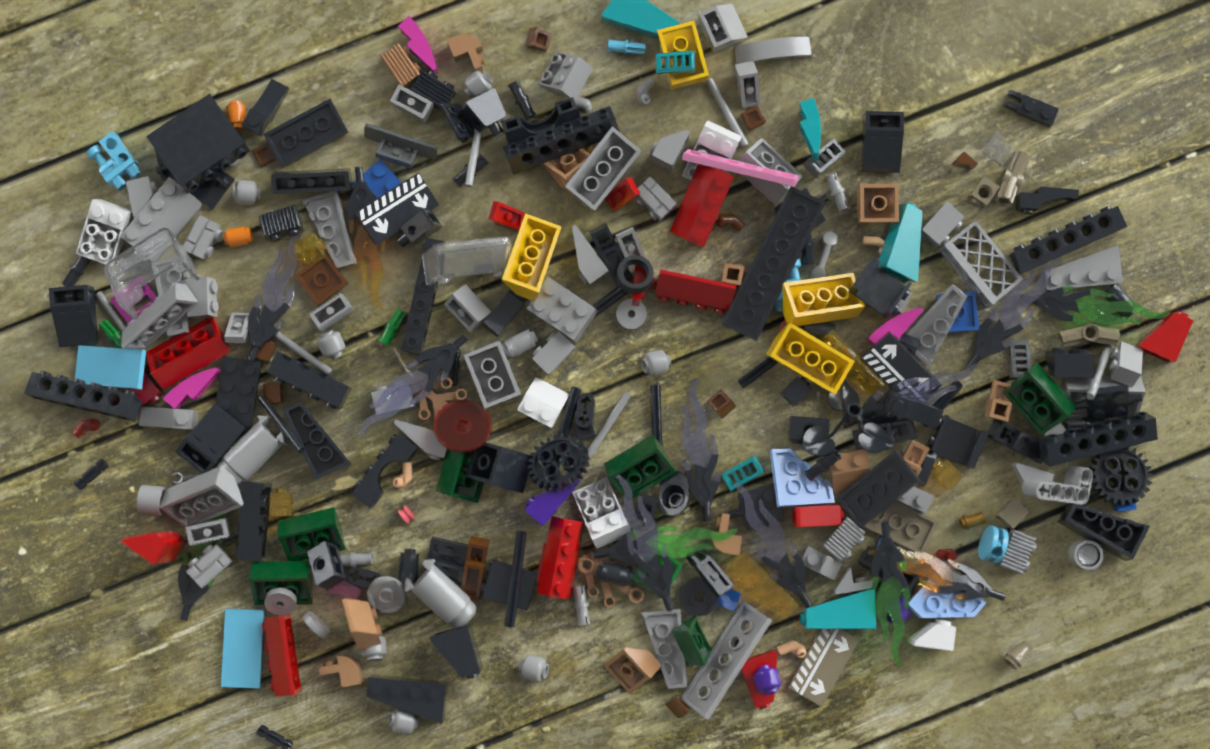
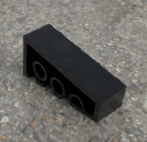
(308, 379)
(320, 450)
(253, 520)
(1112, 533)
(413, 695)

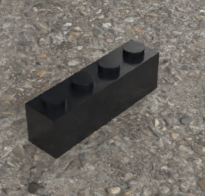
(311, 181)

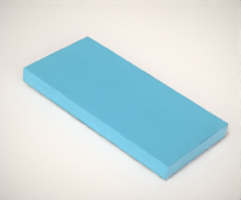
(111, 366)
(242, 648)

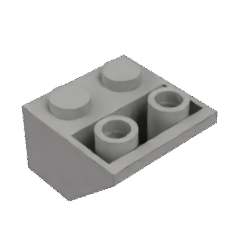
(721, 27)
(565, 75)

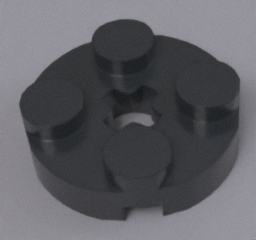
(687, 597)

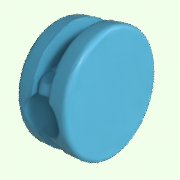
(993, 544)

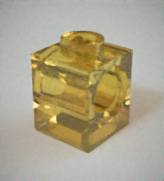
(309, 249)
(946, 474)
(281, 503)

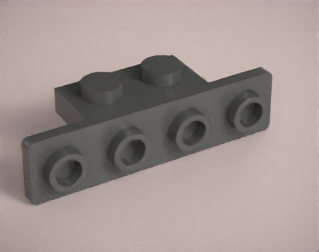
(397, 147)

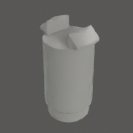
(253, 450)
(442, 596)

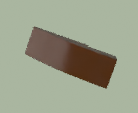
(475, 567)

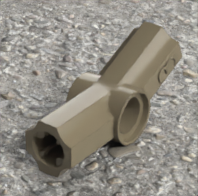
(1012, 178)
(1099, 335)

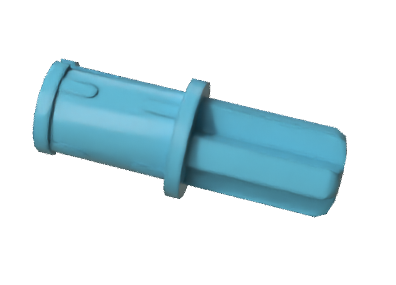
(626, 47)

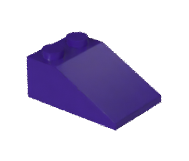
(547, 503)

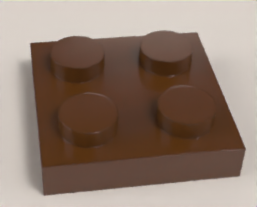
(321, 280)

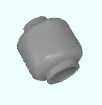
(478, 84)
(245, 192)
(331, 344)
(656, 363)
(375, 652)
(534, 668)
(403, 722)

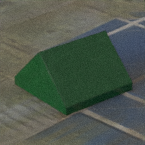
(692, 642)

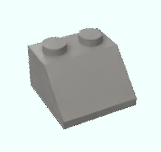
(668, 150)

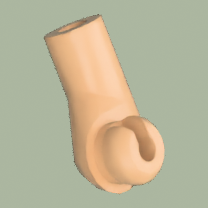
(874, 241)
(406, 477)
(793, 647)

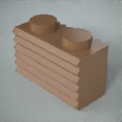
(400, 65)

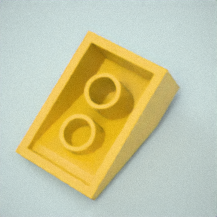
(678, 39)

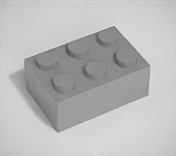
(562, 310)
(492, 375)

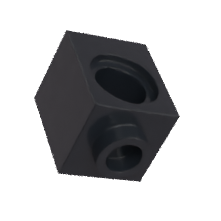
(796, 390)

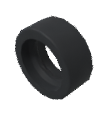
(635, 288)

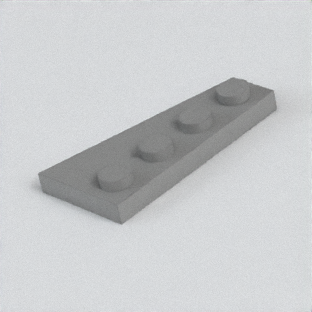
(329, 217)
(936, 323)
(660, 627)

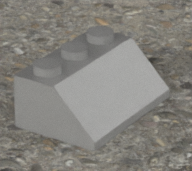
(765, 156)

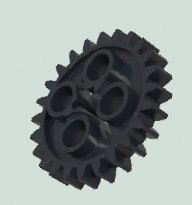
(569, 452)
(1137, 476)

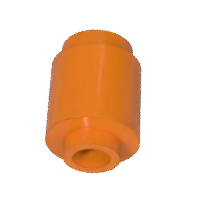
(236, 114)
(238, 236)

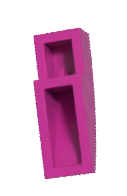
(418, 44)
(896, 325)
(191, 387)

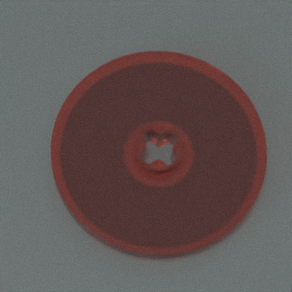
(467, 413)

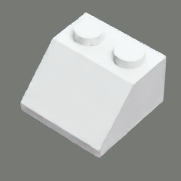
(543, 402)
(935, 635)

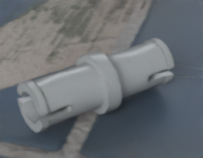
(837, 192)
(357, 559)
(581, 605)

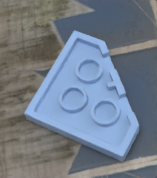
(793, 486)
(941, 605)

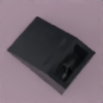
(882, 141)
(74, 315)
(210, 439)

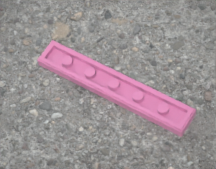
(740, 167)

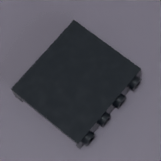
(198, 144)

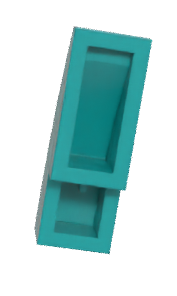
(811, 126)

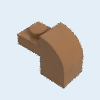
(465, 46)
(734, 274)
(997, 404)
(915, 455)
(730, 545)
(348, 668)

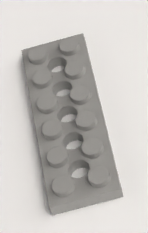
(737, 657)

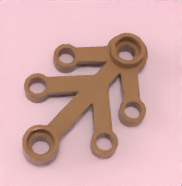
(439, 400)
(605, 586)

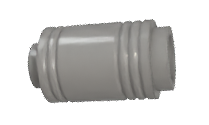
(520, 343)

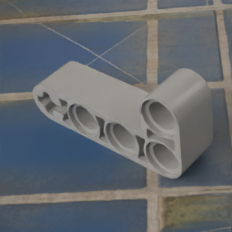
(1073, 490)

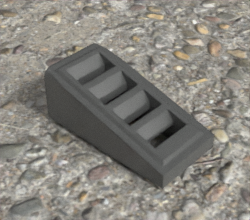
(817, 168)
(1012, 359)

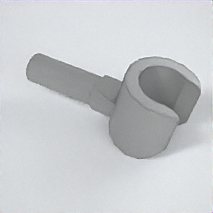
(181, 477)

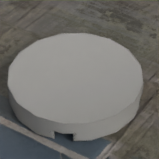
(386, 594)

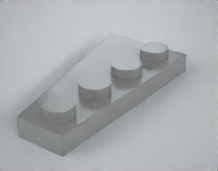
(1090, 271)
(163, 282)

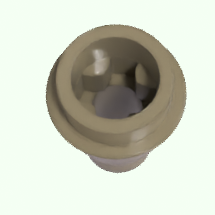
(1017, 656)

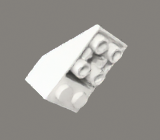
(713, 141)
(102, 231)
(601, 512)

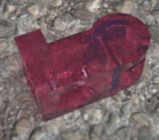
(346, 590)

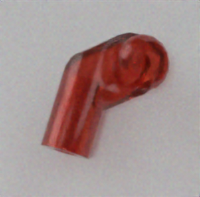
(86, 425)
(945, 554)

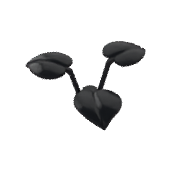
(872, 437)

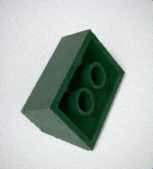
(1039, 399)
(640, 466)
(453, 479)
(309, 530)
(291, 575)

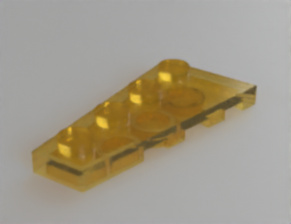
(860, 372)
(759, 586)

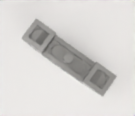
(773, 49)

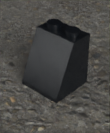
(499, 467)
(459, 650)

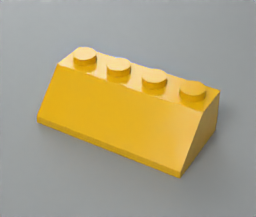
(531, 256)
(820, 300)
(810, 358)

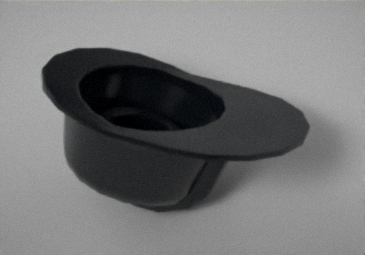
(674, 494)

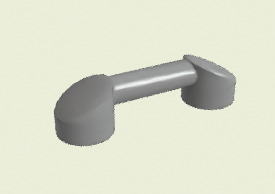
(829, 239)

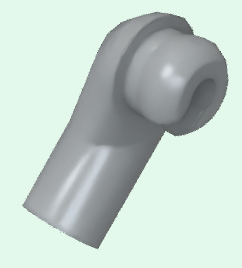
(643, 91)
(583, 103)

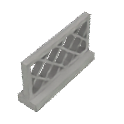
(967, 272)

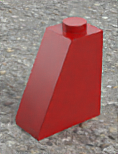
(1167, 337)
(817, 515)
(748, 671)

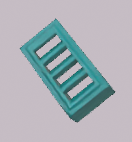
(683, 69)
(760, 470)

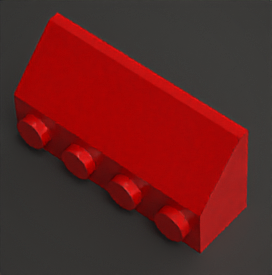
(701, 204)
(695, 291)
(187, 352)
(157, 547)
(560, 557)
(282, 655)

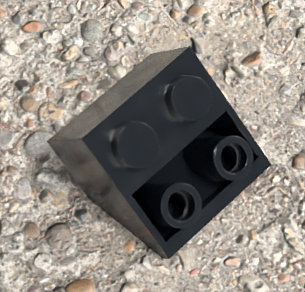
(1070, 364)

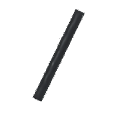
(281, 424)

